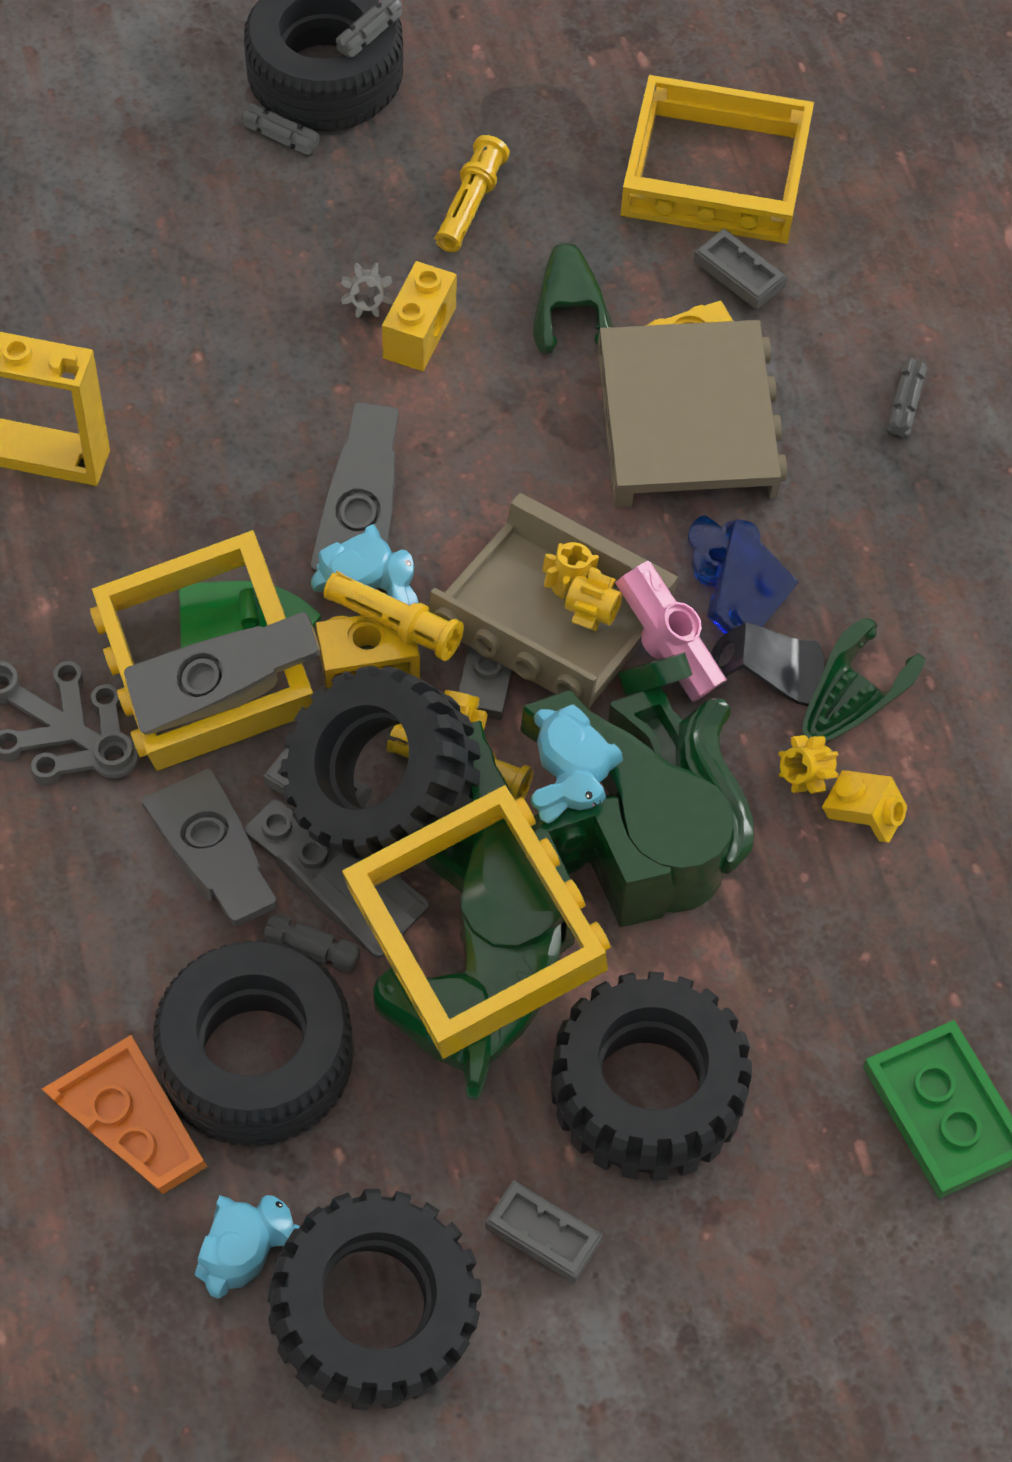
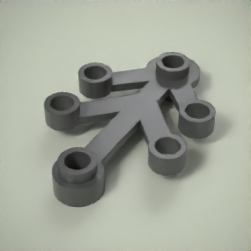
(67, 728)

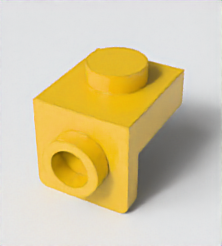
(867, 801)

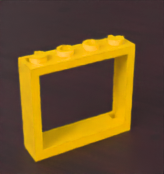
(709, 207)
(47, 449)
(173, 575)
(520, 998)

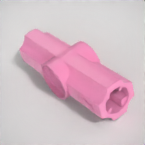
(670, 628)

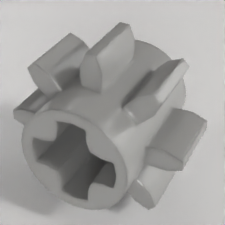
(361, 300)

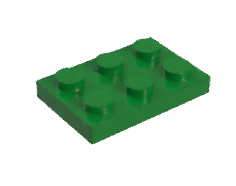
(944, 1107)

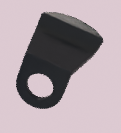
(782, 662)

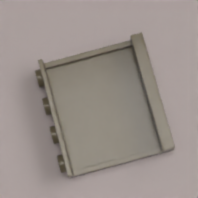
(689, 408)
(526, 624)

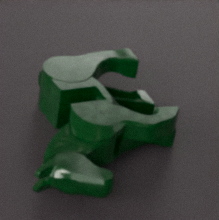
(653, 843)

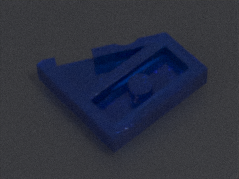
(748, 582)

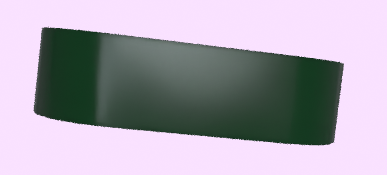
(655, 673)

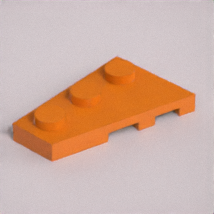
(130, 1114)

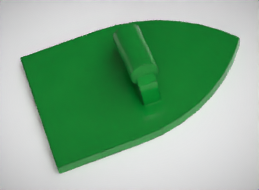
(229, 607)

